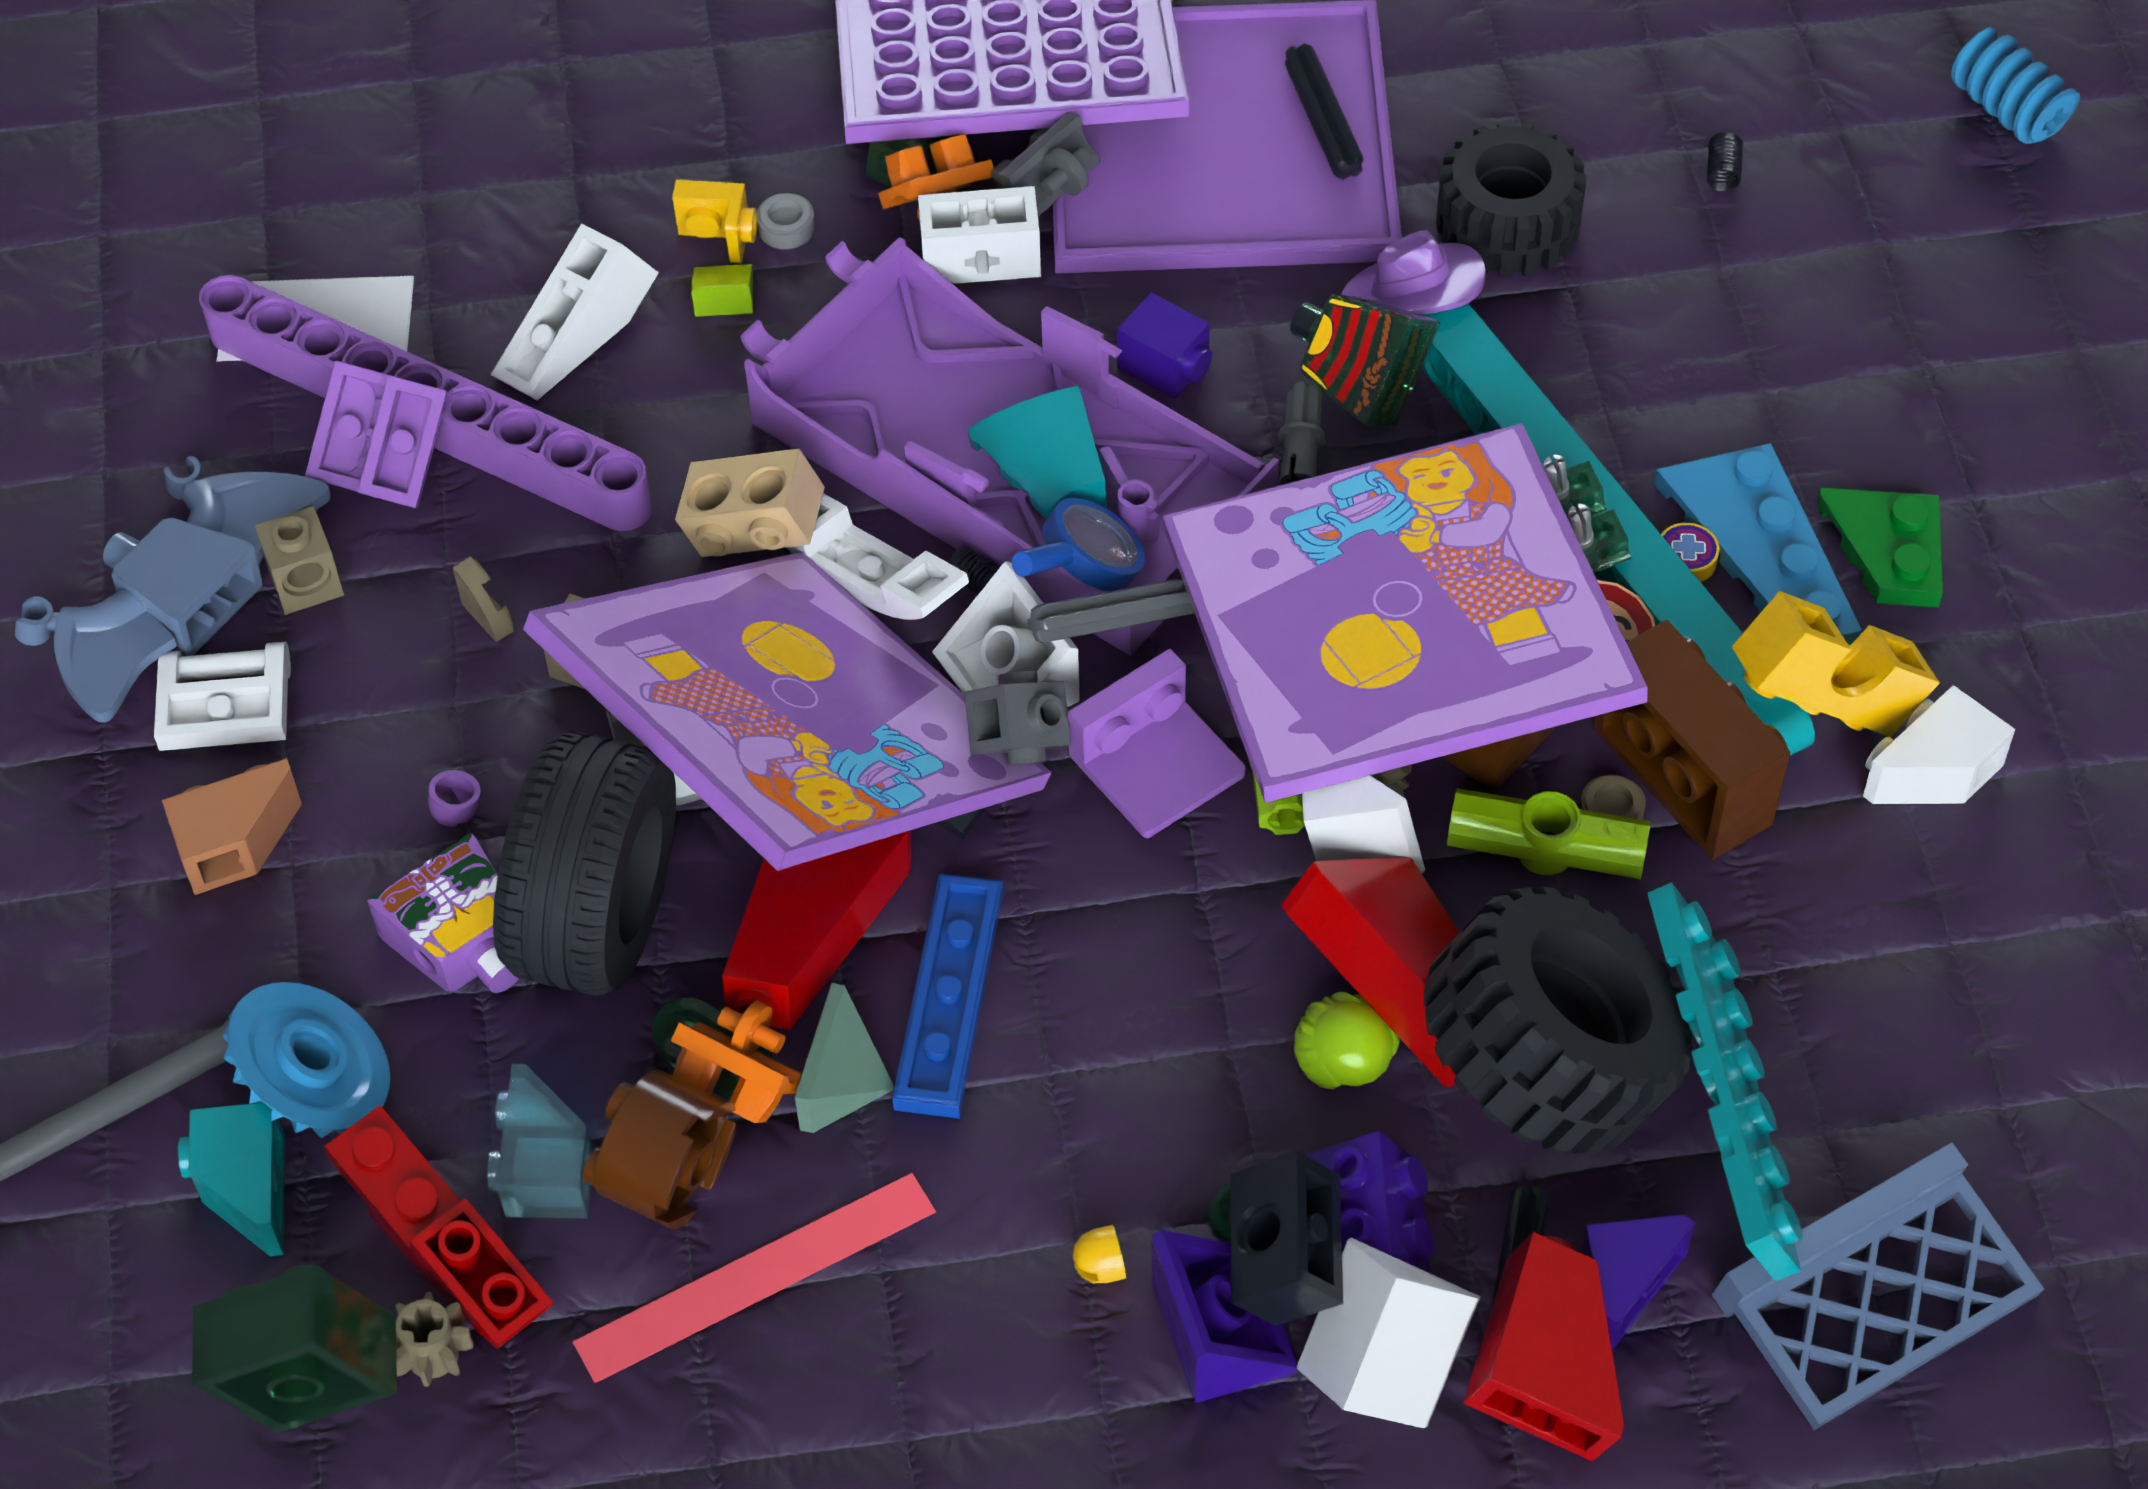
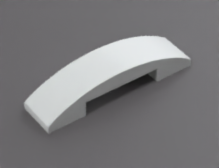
(876, 571)

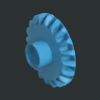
(307, 1057)

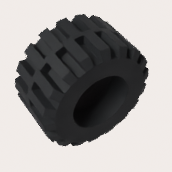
(1512, 197)

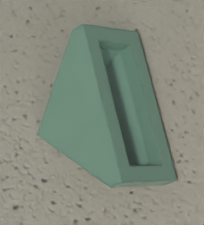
(841, 1066)

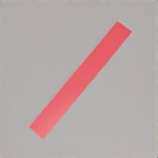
(753, 1277)

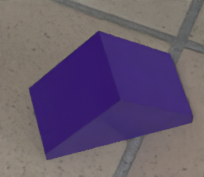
(1635, 1263)

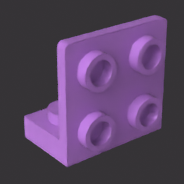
(1151, 746)

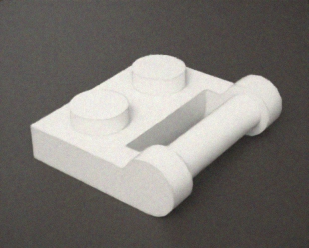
(225, 708)

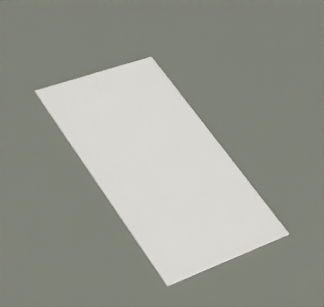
(367, 303)

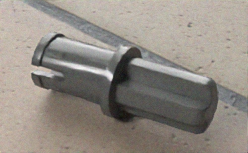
(1301, 434)

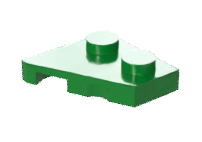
(1891, 542)

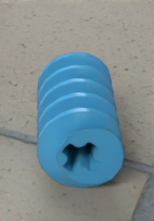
(2013, 86)

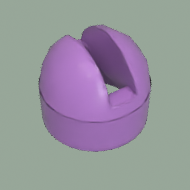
(464, 795)

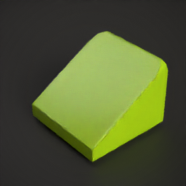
(722, 290)

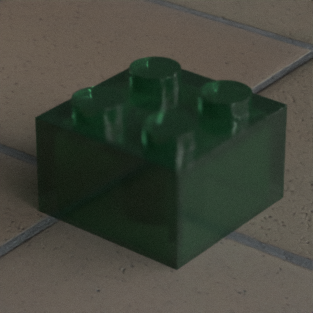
(294, 1348)

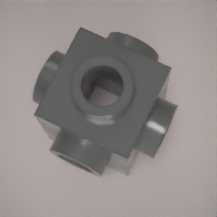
(1018, 718)

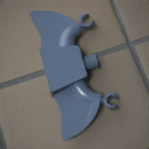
(170, 585)

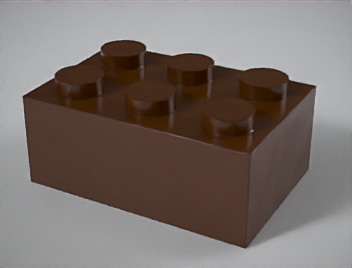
(1697, 744)

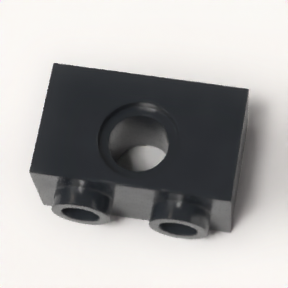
(1286, 1238)

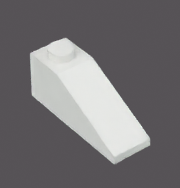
(575, 313)

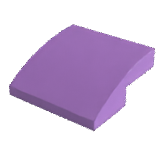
(376, 434)

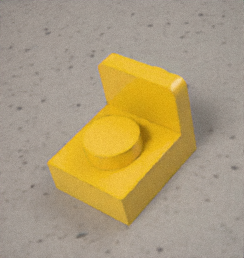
(715, 211)

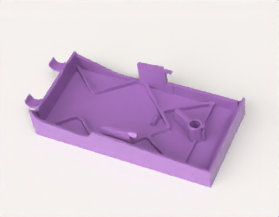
(910, 363)

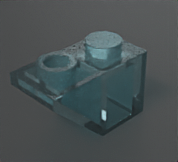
(539, 1153)

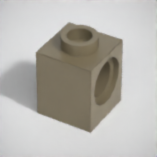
(299, 560)

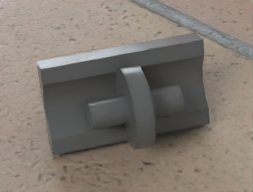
(1052, 163)

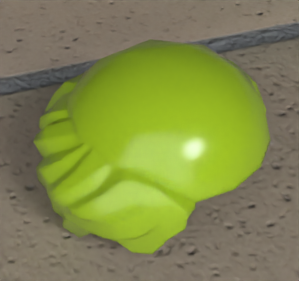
(1343, 1042)

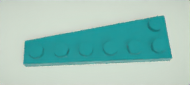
(1730, 1075)

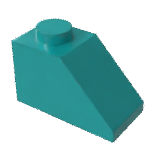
(239, 1169)

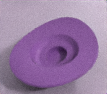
(1421, 275)

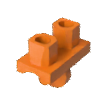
(911, 175)
(761, 1076)

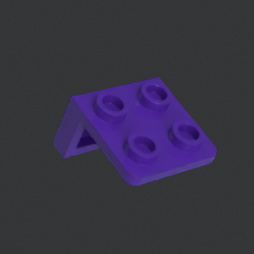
(1381, 1197)

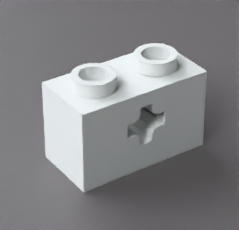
(981, 234)

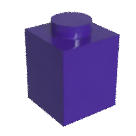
(1164, 345)

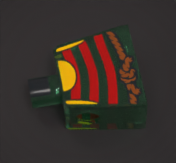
(1364, 354)

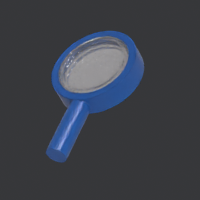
(1087, 544)

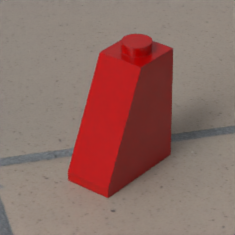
(1550, 1350)

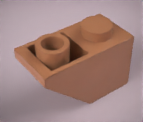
(232, 824)

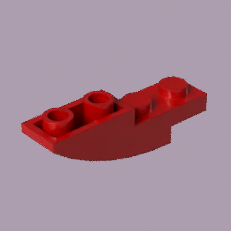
(437, 1229)

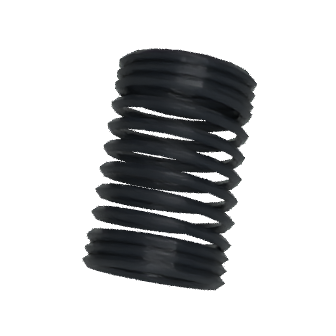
(1726, 157)
(966, 551)

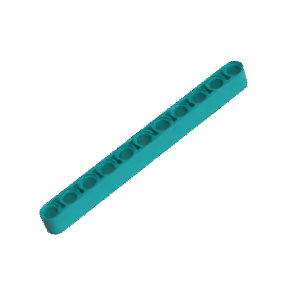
(1497, 393)

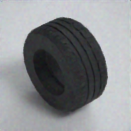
(584, 863)

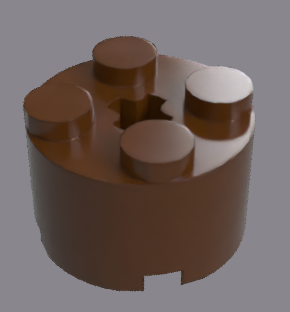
(661, 1147)

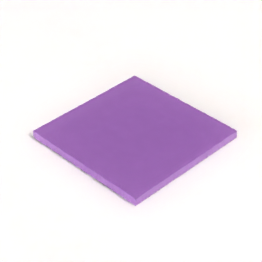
(1245, 168)

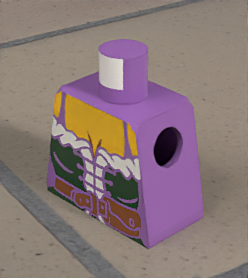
(445, 918)

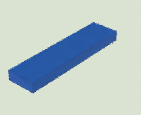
(948, 996)

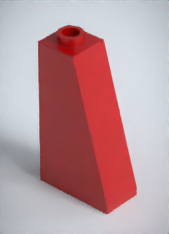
(807, 923)
(1382, 935)

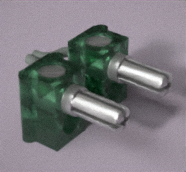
(1582, 497)

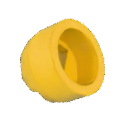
(1099, 1256)

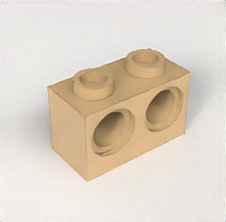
(750, 503)

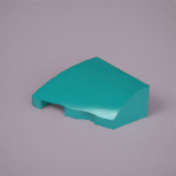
(1045, 449)

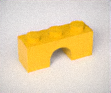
(1803, 658)

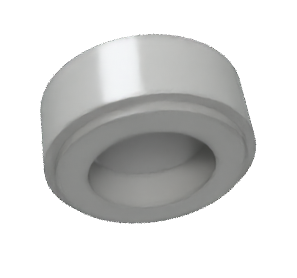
(785, 221)

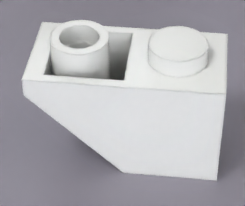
(1941, 755)

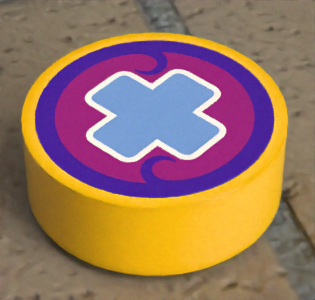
(1695, 547)

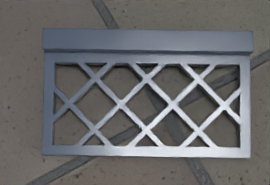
(1860, 1227)

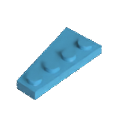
(1759, 528)

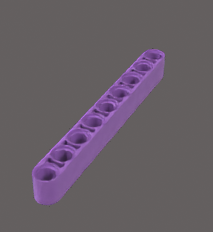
(476, 422)

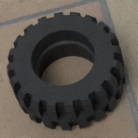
(1557, 1020)

